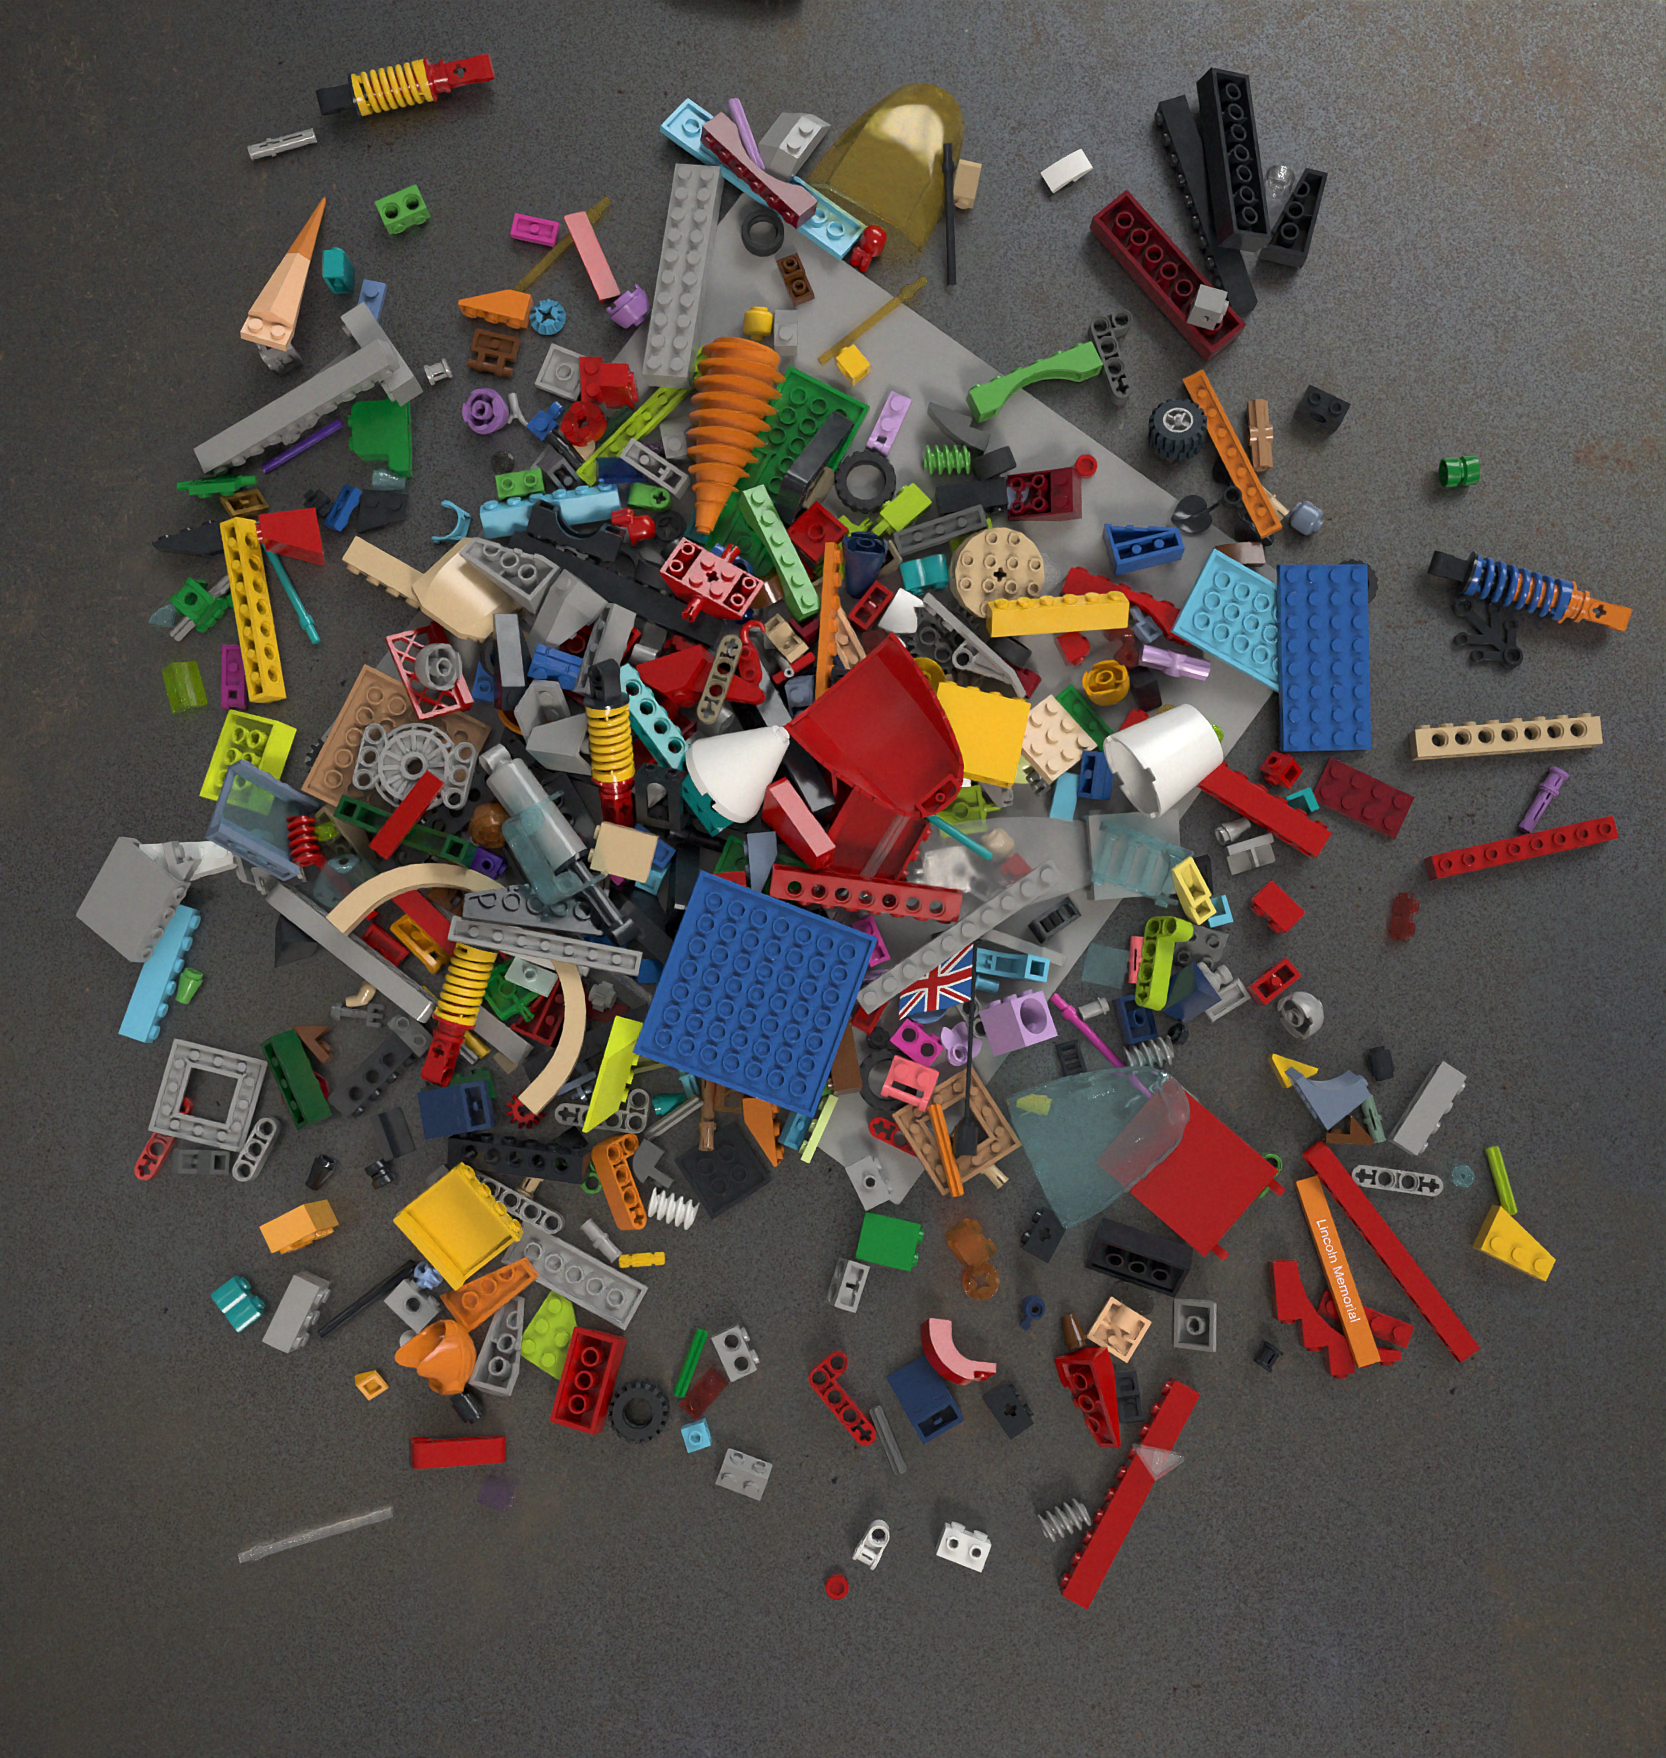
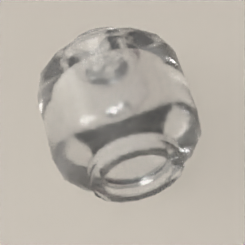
(1279, 181)

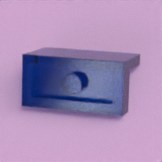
(615, 471)

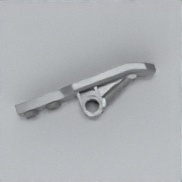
(981, 657)

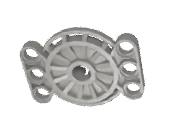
(406, 749)

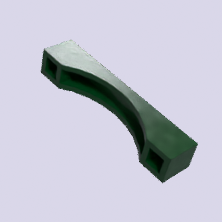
(420, 837)

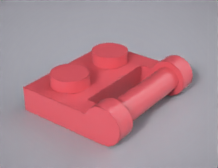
(912, 1075)

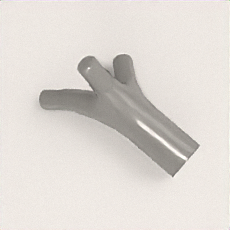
(514, 410)

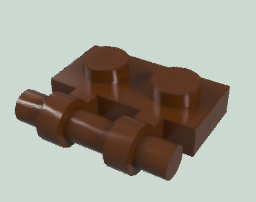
(493, 345)

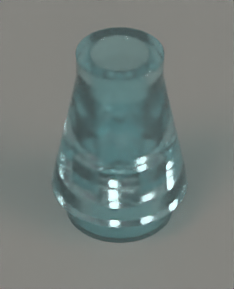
(387, 480)

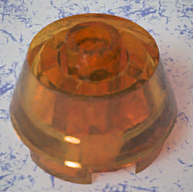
(487, 824)

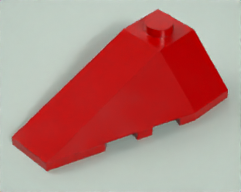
(1092, 1384)

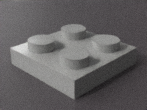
(561, 373)

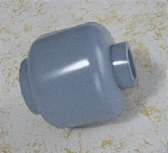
(1306, 518)

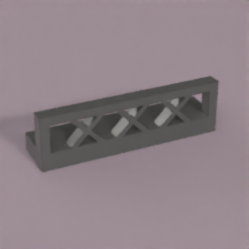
(941, 530)

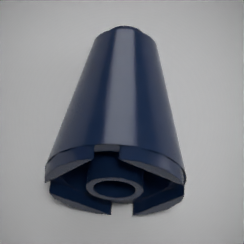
(862, 561)

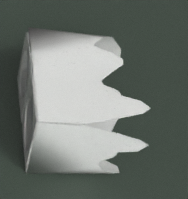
(902, 614)

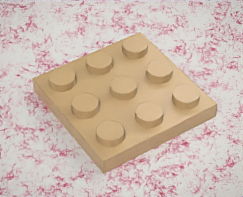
(1053, 740)

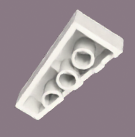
(214, 857)

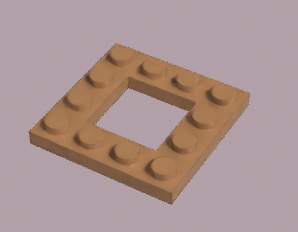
(1000, 1135)

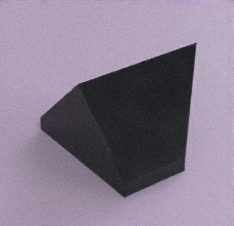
(291, 943)

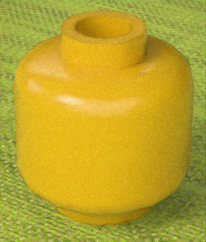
(758, 323)

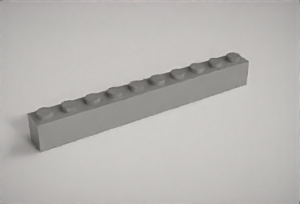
(297, 408)
(959, 935)

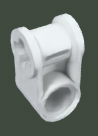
(871, 1548)

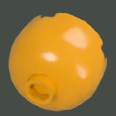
(1106, 683)

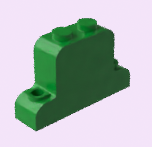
(382, 433)

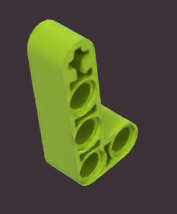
(1157, 958)

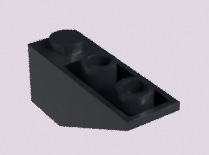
(195, 542)

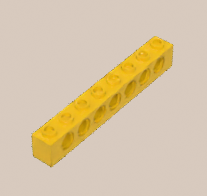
(252, 611)

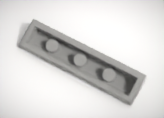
(501, 1036)

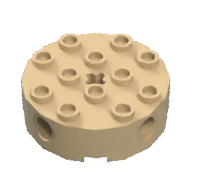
(990, 552)

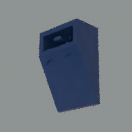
(456, 1109)
(925, 1399)

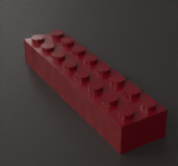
(1161, 271)

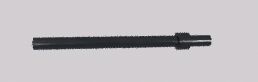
(948, 169)

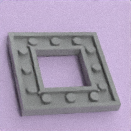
(235, 1131)

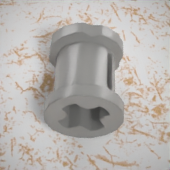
(438, 371)

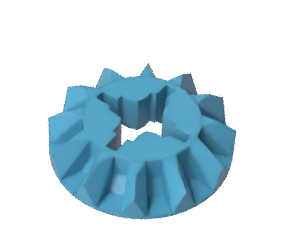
(549, 326)

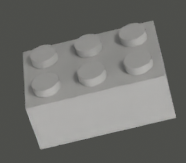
(297, 1312)

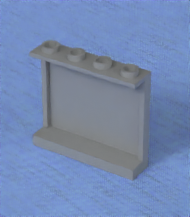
(1163, 828)
(131, 901)

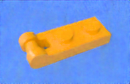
(420, 943)

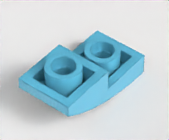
(1064, 796)

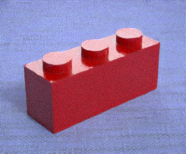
(618, 385)

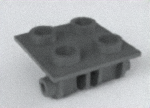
(1204, 946)

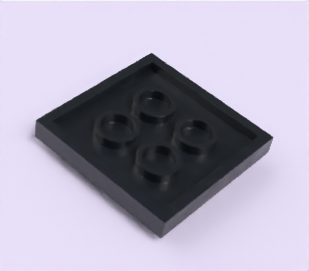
(723, 1174)

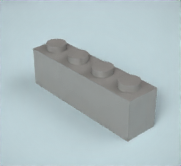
(606, 641)
(1427, 1108)

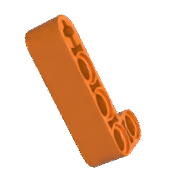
(617, 1181)

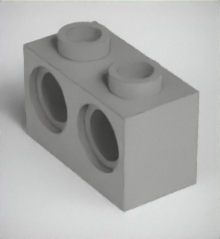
(847, 1284)
(730, 1354)

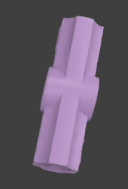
(1174, 662)

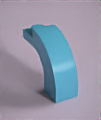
(1012, 966)

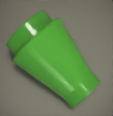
(188, 984)

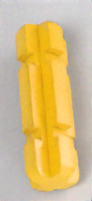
(641, 1259)

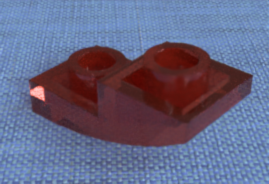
(703, 1394)

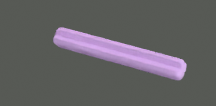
(745, 134)

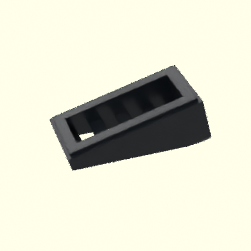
(1038, 930)
(1074, 1044)

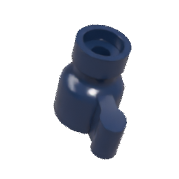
(1033, 1308)

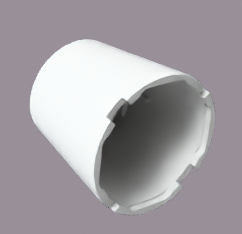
(1163, 758)

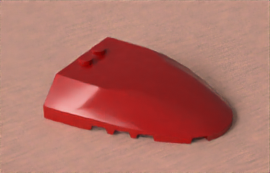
(885, 734)

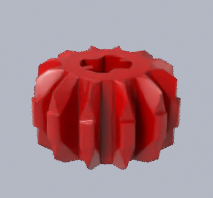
(516, 1111)

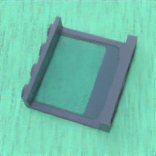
(253, 816)

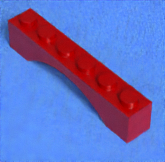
(1163, 613)

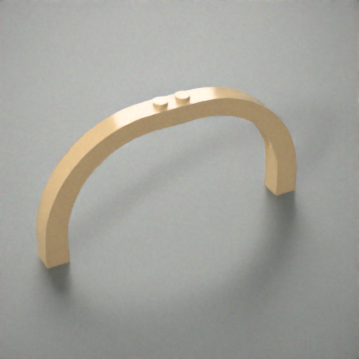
(376, 891)

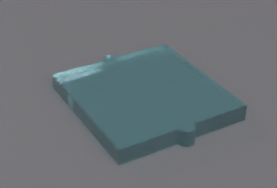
(1105, 965)

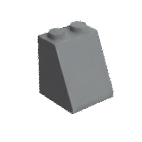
(562, 745)

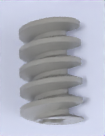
(1149, 1053)
(1064, 1519)

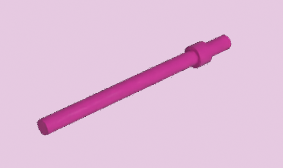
(1069, 1013)

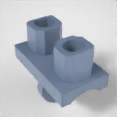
(586, 1075)

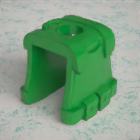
(206, 608)

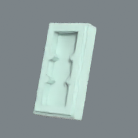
(531, 977)

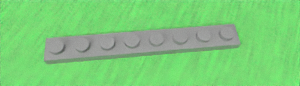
(545, 946)

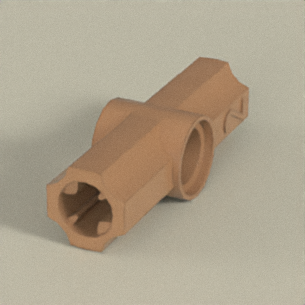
(1259, 435)

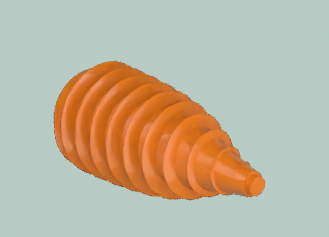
(728, 418)

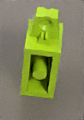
(902, 511)

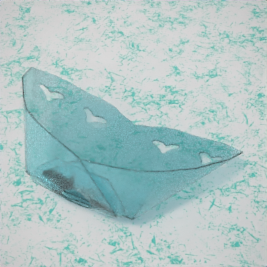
(342, 879)

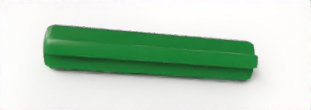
(690, 1362)

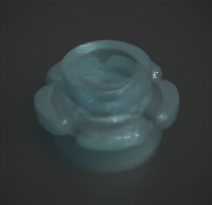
(1469, 1176)

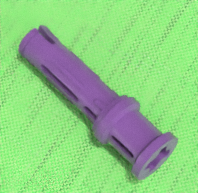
(1547, 791)

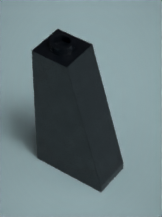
(681, 882)

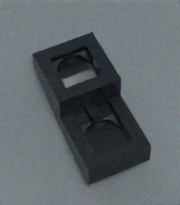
(1128, 1397)

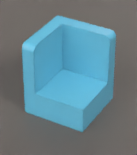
(1222, 913)

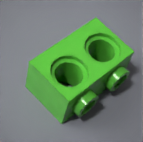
(400, 203)
(520, 484)

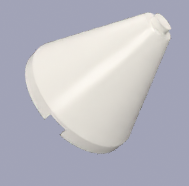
(737, 768)

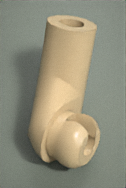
(363, 997)

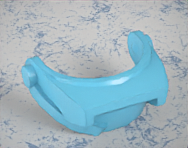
(461, 529)

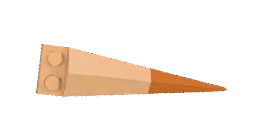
(276, 309)

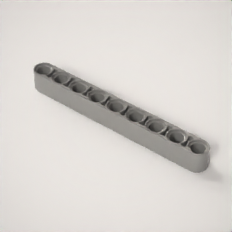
(352, 951)

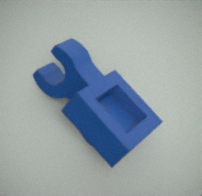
(545, 422)

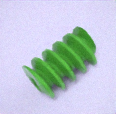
(946, 459)

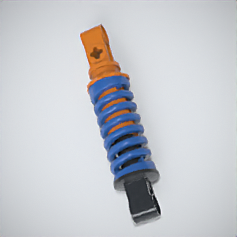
(1549, 595)

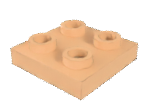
(1118, 1329)

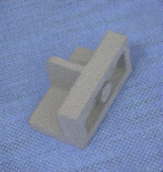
(1250, 854)

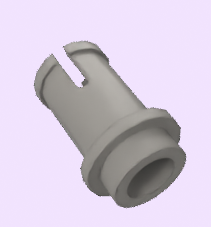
(1094, 1008)

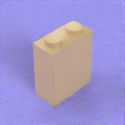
(623, 851)

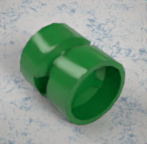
(1456, 471)

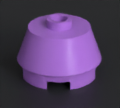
(630, 308)
(485, 411)

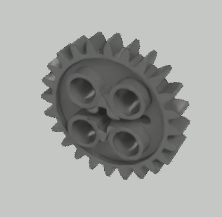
(929, 650)

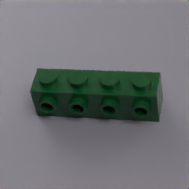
(295, 1079)

